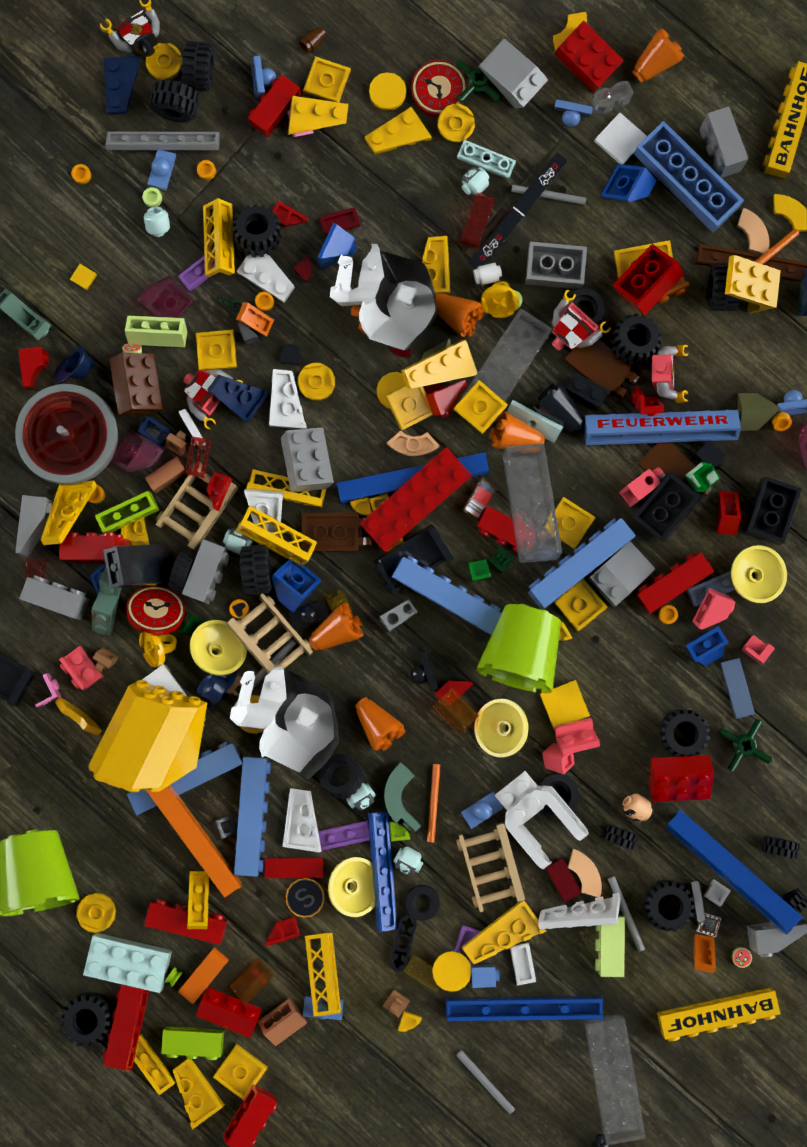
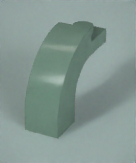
(23, 315)
(393, 790)

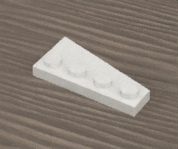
(594, 913)

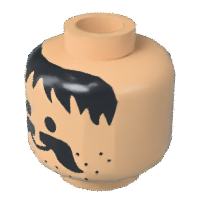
(637, 807)

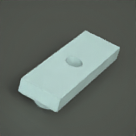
(496, 164)
(544, 425)

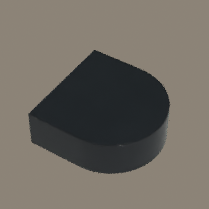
(290, 355)

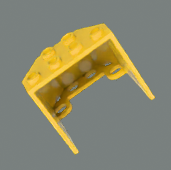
(150, 739)

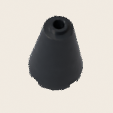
(559, 407)

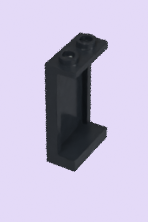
(424, 546)
(137, 565)
(14, 680)

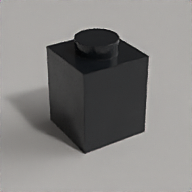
(710, 454)

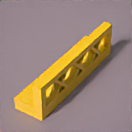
(221, 236)
(287, 495)
(275, 543)
(329, 970)

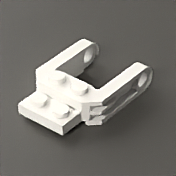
(525, 799)

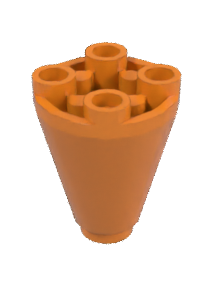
(657, 57)
(459, 313)
(513, 432)
(337, 629)
(378, 724)

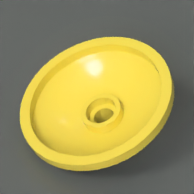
(769, 572)
(218, 637)
(491, 729)
(360, 896)

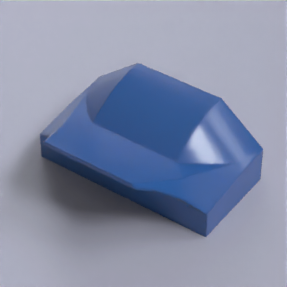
(707, 647)

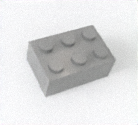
(723, 142)
(556, 265)
(306, 459)
(206, 572)
(55, 597)

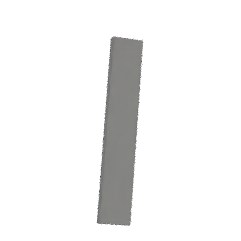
(162, 140)

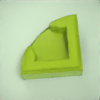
(398, 832)

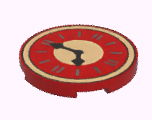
(437, 86)
(155, 610)

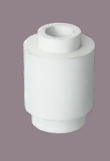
(487, 274)

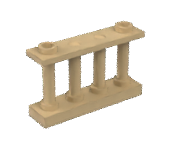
(205, 523)
(250, 641)
(503, 853)

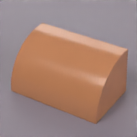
(166, 475)
(282, 1022)

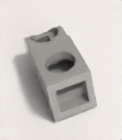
(397, 615)

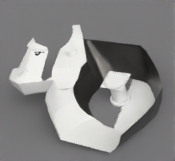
(393, 295)
(295, 719)

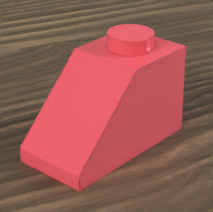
(713, 609)

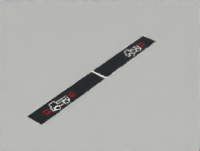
(519, 211)

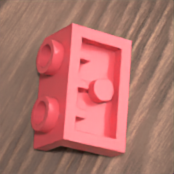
(80, 668)
(576, 736)

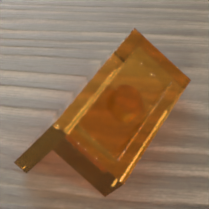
(455, 711)

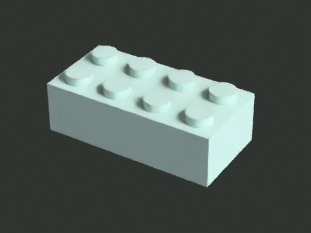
(127, 962)

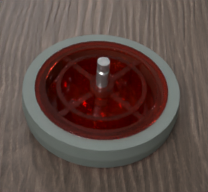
(66, 434)

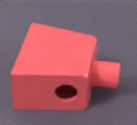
(642, 486)

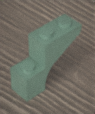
(105, 606)

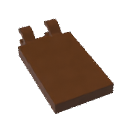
(602, 367)
(669, 459)
(334, 532)

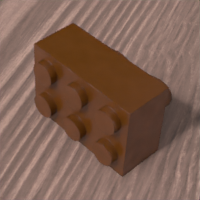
(135, 384)

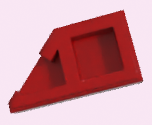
(287, 215)
(218, 488)
(459, 686)
(283, 931)

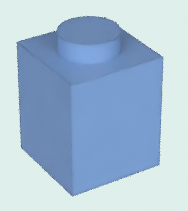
(484, 975)

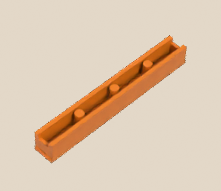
(196, 840)

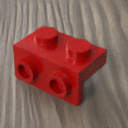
(646, 405)

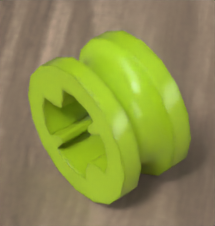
(173, 977)

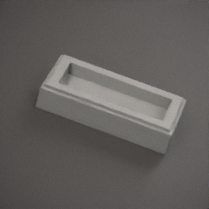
(698, 902)

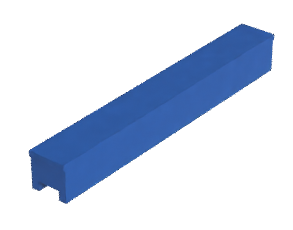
(391, 481)
(734, 872)
(524, 1008)

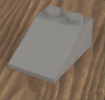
(513, 74)
(32, 522)
(621, 574)
(769, 939)

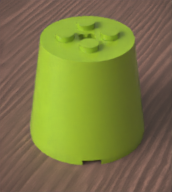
(523, 649)
(34, 873)

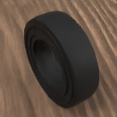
(434, 902)

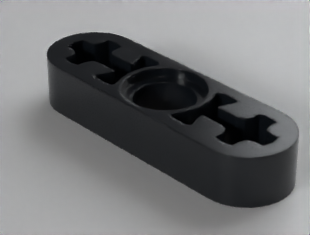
(394, 955)

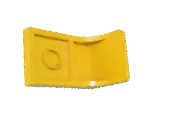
(752, 283)

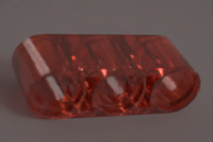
(477, 220)

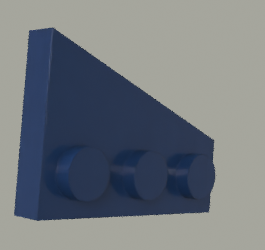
(119, 81)
(238, 396)

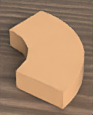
(755, 231)
(413, 446)
(587, 873)

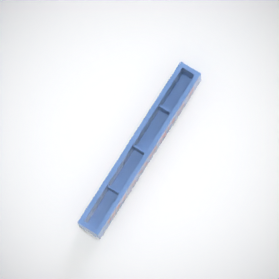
(663, 428)

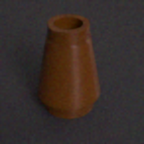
(312, 39)

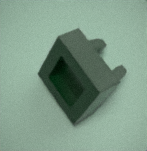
(501, 559)
(189, 624)

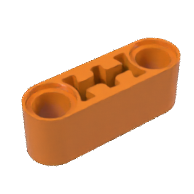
(203, 975)

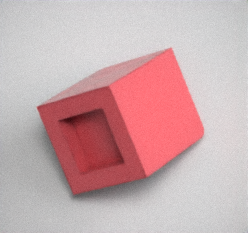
(757, 649)
(556, 761)

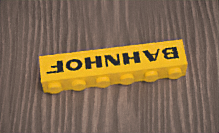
(789, 125)
(718, 1013)

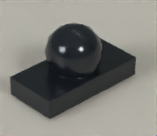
(309, 615)
(421, 674)

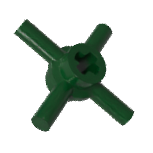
(477, 83)
(751, 743)

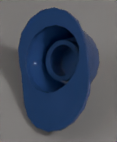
(75, 366)
(214, 687)

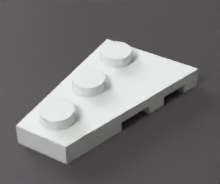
(266, 275)
(284, 402)
(266, 502)
(301, 824)

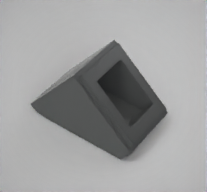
(247, 335)
(224, 827)

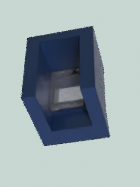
(154, 431)

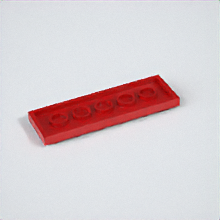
(415, 499)

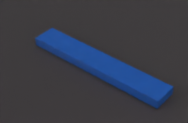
(382, 871)

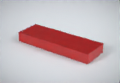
(293, 867)

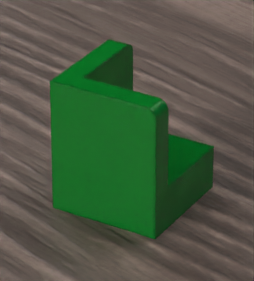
(702, 477)
(479, 570)

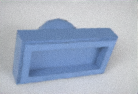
(261, 77)
(572, 112)
(161, 169)
(793, 403)
(482, 810)
(322, 1006)

